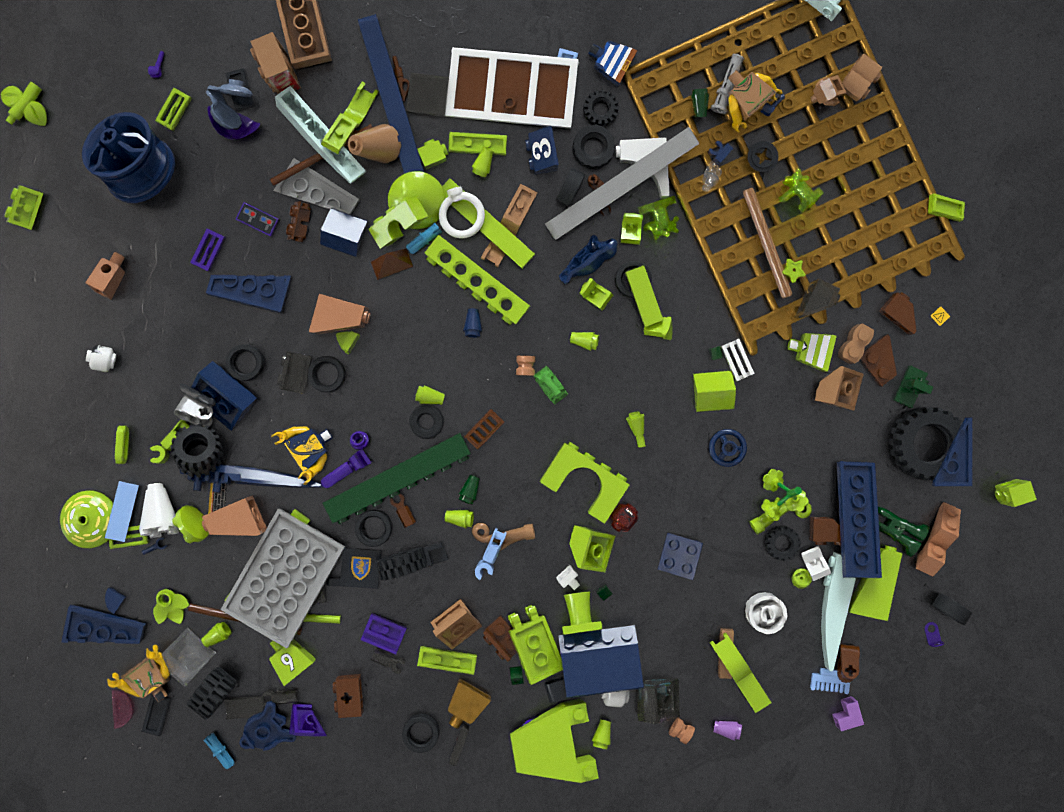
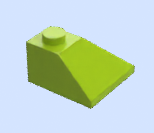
(591, 548)

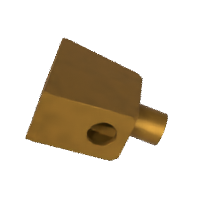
(467, 703)

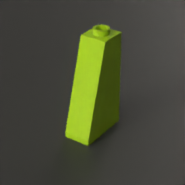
(875, 595)

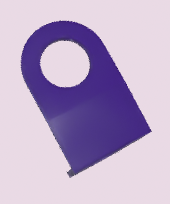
(933, 637)

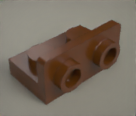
(498, 635)

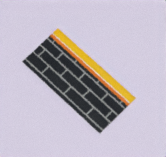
(217, 500)

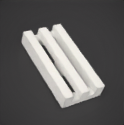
(744, 357)

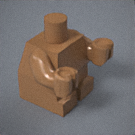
(828, 90)

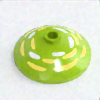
(96, 509)

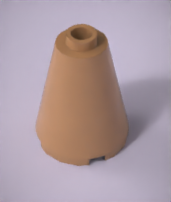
(376, 144)

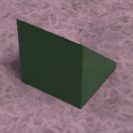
(716, 353)
(604, 592)
(516, 675)

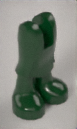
(895, 526)

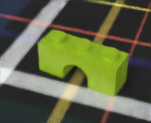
(386, 228)

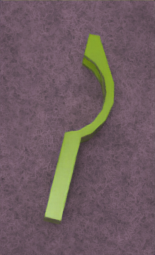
(349, 120)
(741, 673)

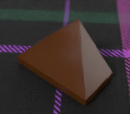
(391, 263)

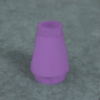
(728, 729)

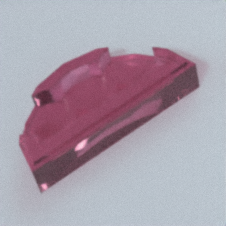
(122, 708)

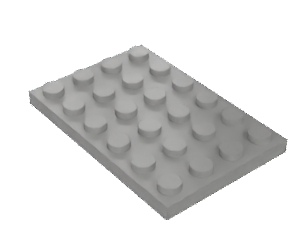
(283, 578)

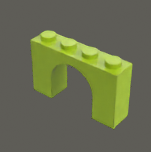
(611, 485)

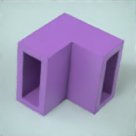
(850, 717)

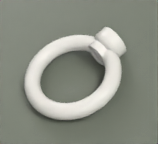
(455, 195)

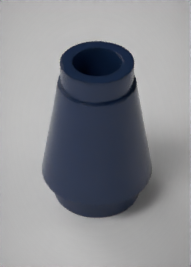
(472, 324)

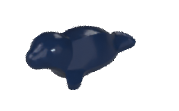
(589, 258)

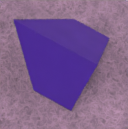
(304, 721)

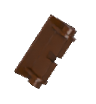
(298, 214)

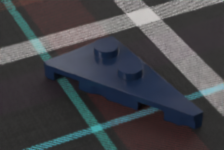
(957, 464)

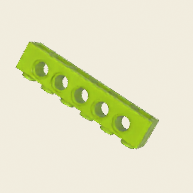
(441, 246)

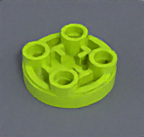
(189, 522)

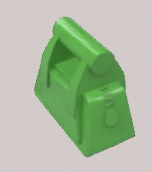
(550, 385)

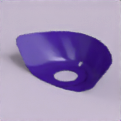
(248, 127)

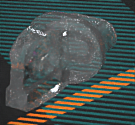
(711, 176)

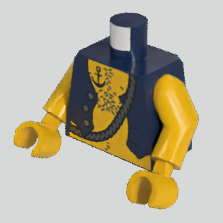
(306, 448)

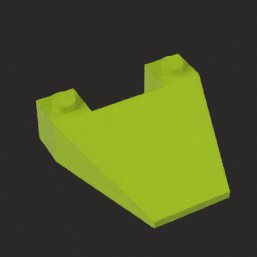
(547, 746)

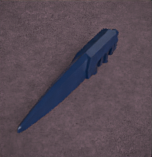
(249, 476)

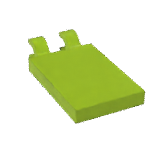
(535, 646)

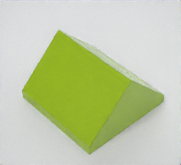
(714, 391)

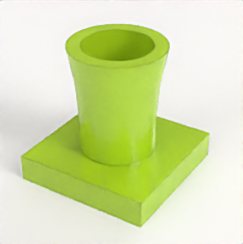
(580, 615)

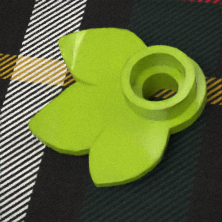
(170, 609)

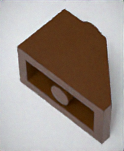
(900, 312)

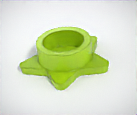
(788, 270)

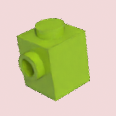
(433, 153)

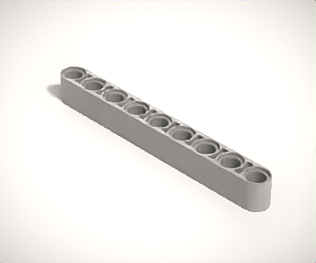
(622, 183)

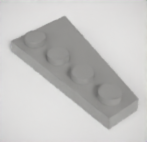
(317, 190)

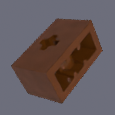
(352, 685)

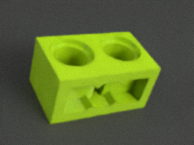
(1015, 492)

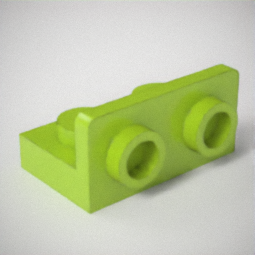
(24, 207)

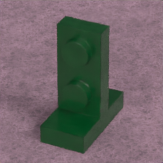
(912, 385)

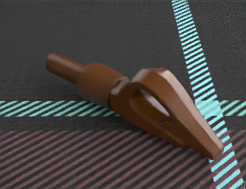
(399, 75)

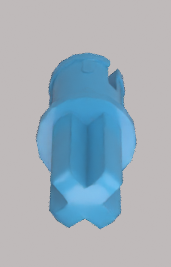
(423, 238)
(219, 751)

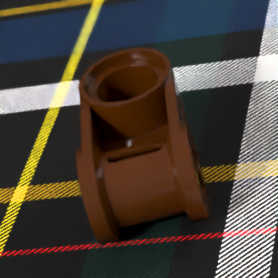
(848, 659)

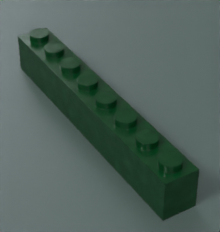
(396, 478)

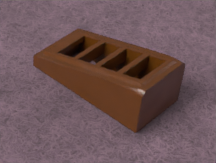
(472, 440)

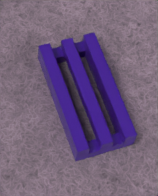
(201, 246)

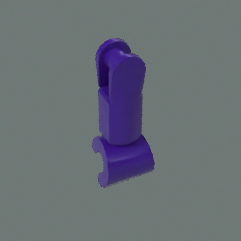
(356, 461)

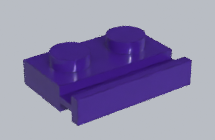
(383, 633)

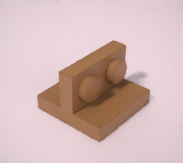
(455, 625)

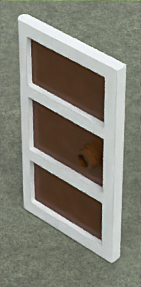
(511, 88)

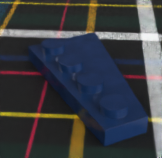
(257, 291)
(94, 626)

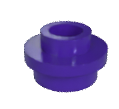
(355, 437)

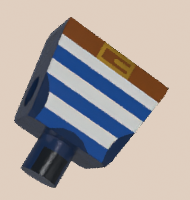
(612, 60)

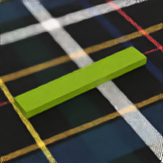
(493, 230)

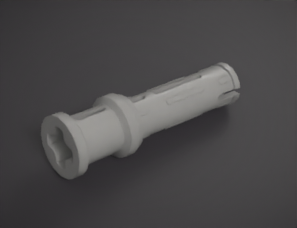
(721, 102)

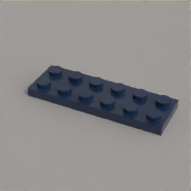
(859, 520)

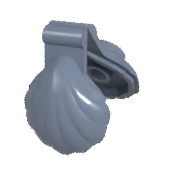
(221, 112)

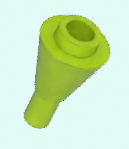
(636, 423)

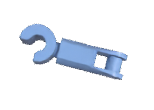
(490, 554)

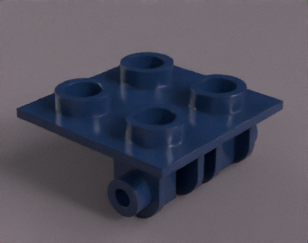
(680, 556)

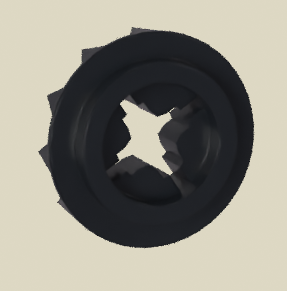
(771, 154)

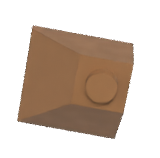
(840, 388)

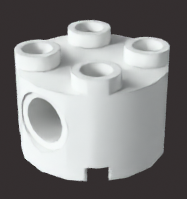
(766, 613)

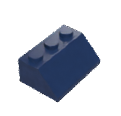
(231, 397)

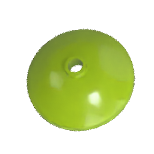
(427, 190)

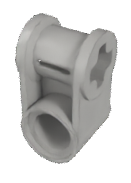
(194, 411)

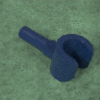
(768, 109)
(155, 546)

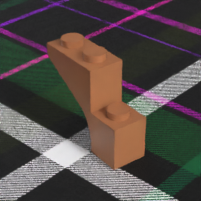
(942, 535)

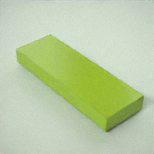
(474, 143)
(644, 296)
(447, 660)

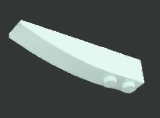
(314, 131)
(834, 609)

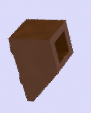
(824, 530)

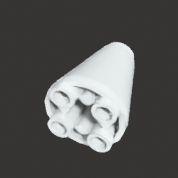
(157, 513)

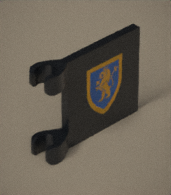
(358, 569)

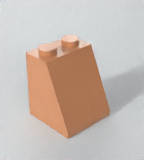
(337, 315)
(236, 519)

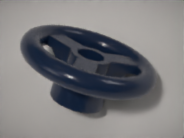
(722, 435)

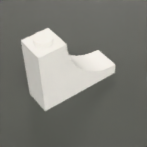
(633, 150)

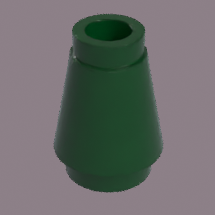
(700, 102)
(469, 490)

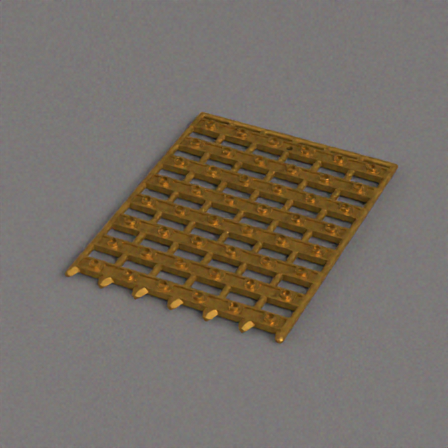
(820, 131)

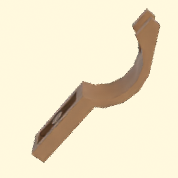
(511, 220)

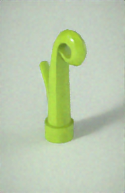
(761, 522)

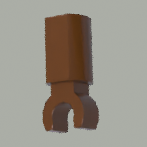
(403, 511)

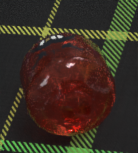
(624, 517)

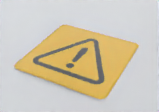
(940, 316)

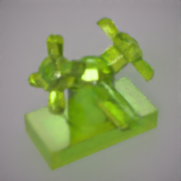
(802, 190)
(661, 217)

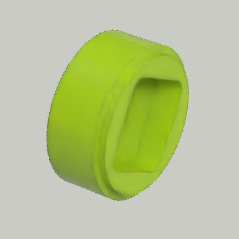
(801, 578)

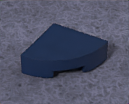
(113, 600)

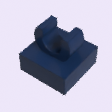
(721, 153)

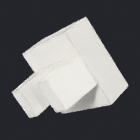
(568, 577)

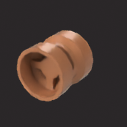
(525, 365)
(681, 731)

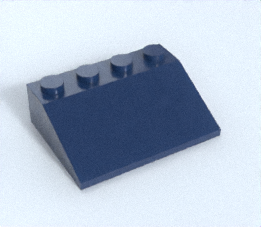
(601, 661)

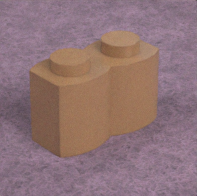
(860, 77)
(857, 339)

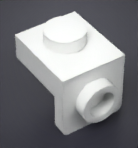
(815, 563)

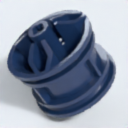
(128, 157)

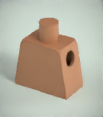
(107, 276)

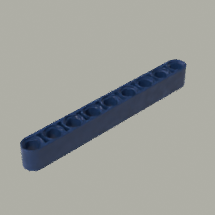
(390, 92)

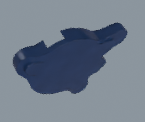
(265, 730)

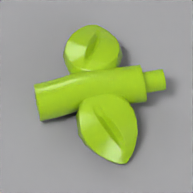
(24, 104)

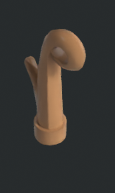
(512, 536)

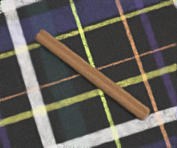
(767, 242)

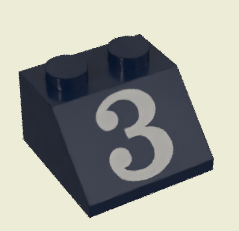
(542, 150)

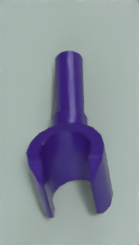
(155, 71)

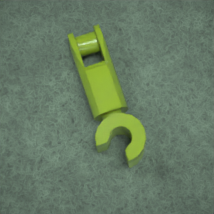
(166, 444)

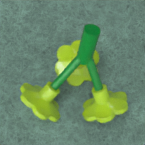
(795, 497)

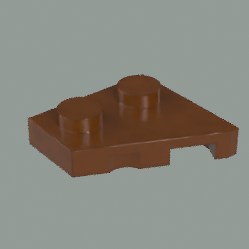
(880, 361)

